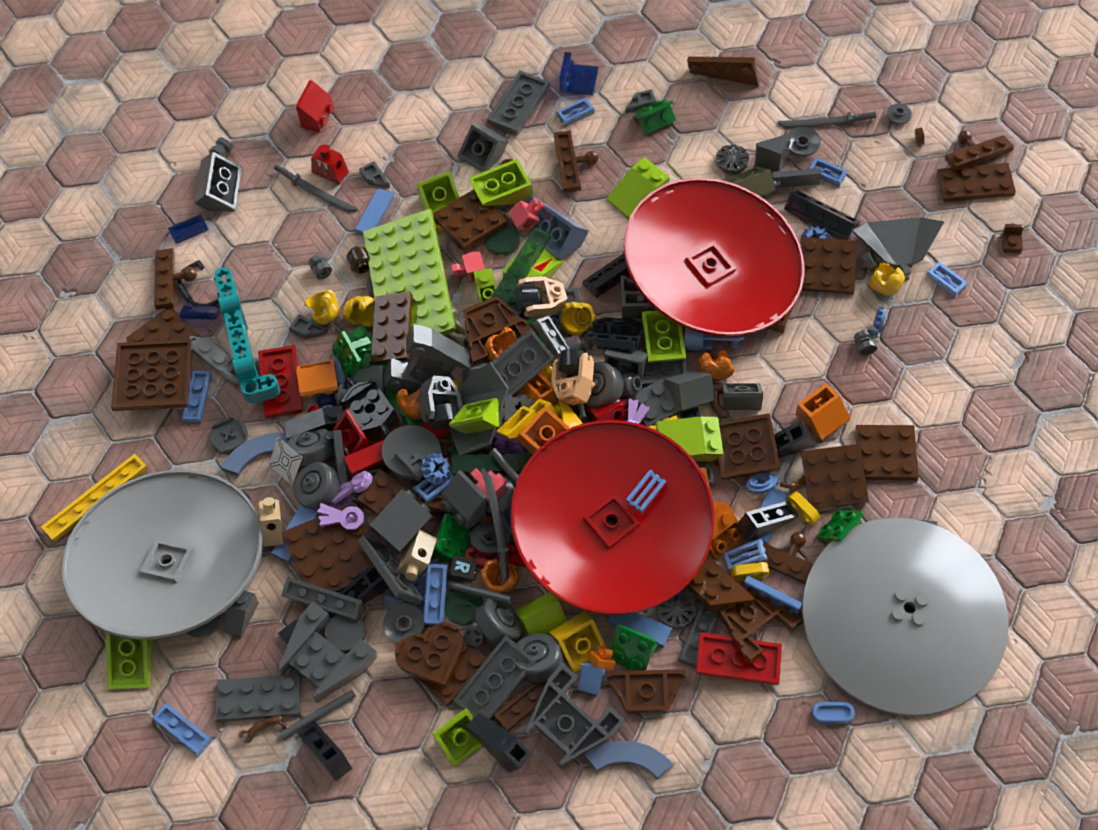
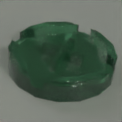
(503, 241)
(461, 607)

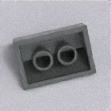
(217, 183)

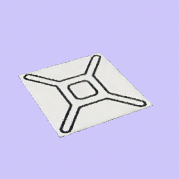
(285, 461)

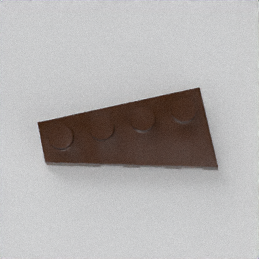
(727, 68)

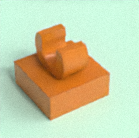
(602, 658)

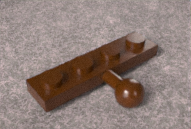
(975, 152)
(568, 161)
(166, 277)
(786, 562)
(520, 706)

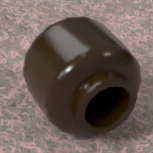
(358, 259)

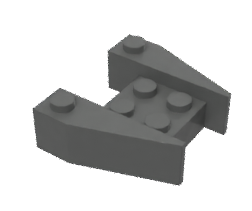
(432, 356)
(319, 659)
(566, 722)

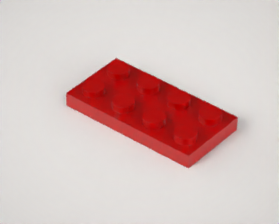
(282, 364)
(722, 658)

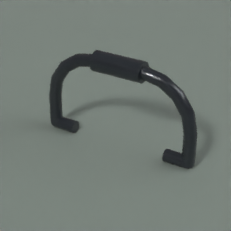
(185, 292)

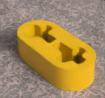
(804, 508)
(754, 570)

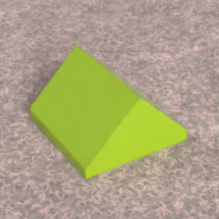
(437, 191)
(477, 416)
(541, 615)
(455, 739)

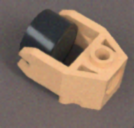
(550, 292)
(574, 389)

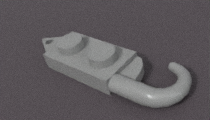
(214, 358)

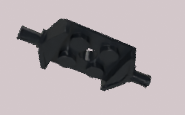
(361, 398)

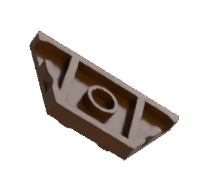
(717, 588)
(646, 689)

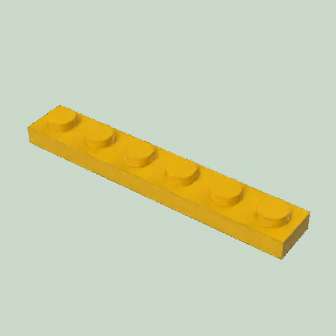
(70, 515)

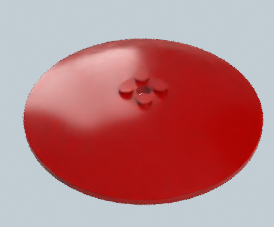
(717, 222)
(585, 479)

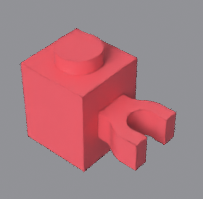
(525, 215)
(471, 262)
(498, 482)

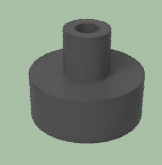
(869, 261)

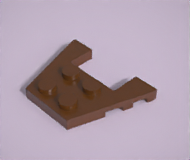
(488, 320)
(747, 620)

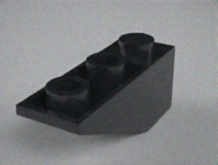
(498, 742)

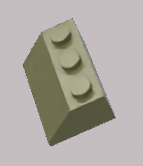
(756, 180)

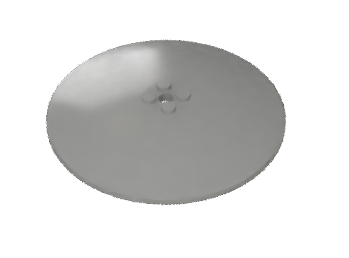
(121, 541)
(899, 658)

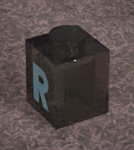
(461, 570)

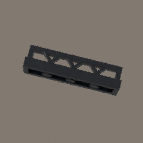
(821, 214)
(610, 279)

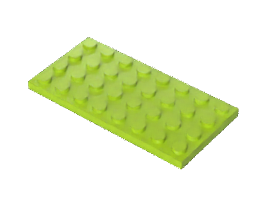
(409, 259)

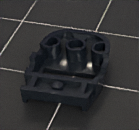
(615, 333)

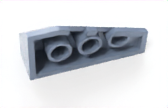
(565, 232)

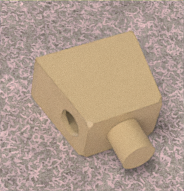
(270, 513)
(411, 562)

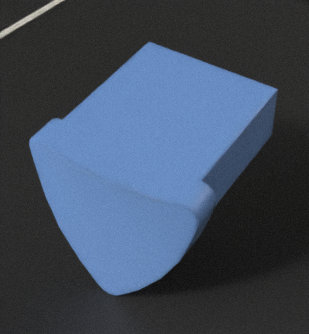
(590, 678)

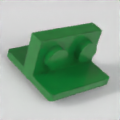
(655, 116)
(350, 353)
(839, 525)
(451, 540)
(632, 648)

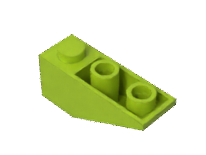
(484, 284)

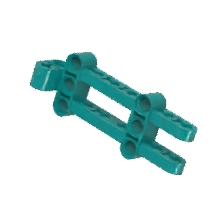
(253, 387)

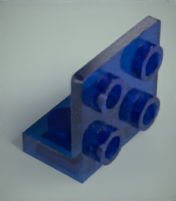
(577, 78)

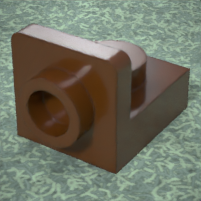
(1012, 238)

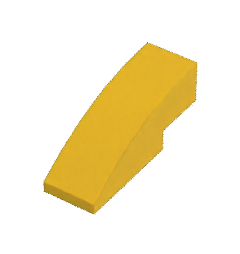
(522, 418)

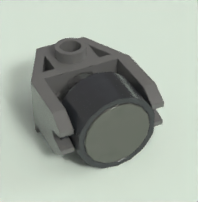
(442, 391)

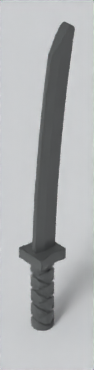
(826, 121)
(296, 180)
(502, 549)

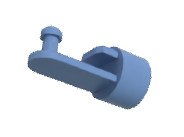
(698, 341)

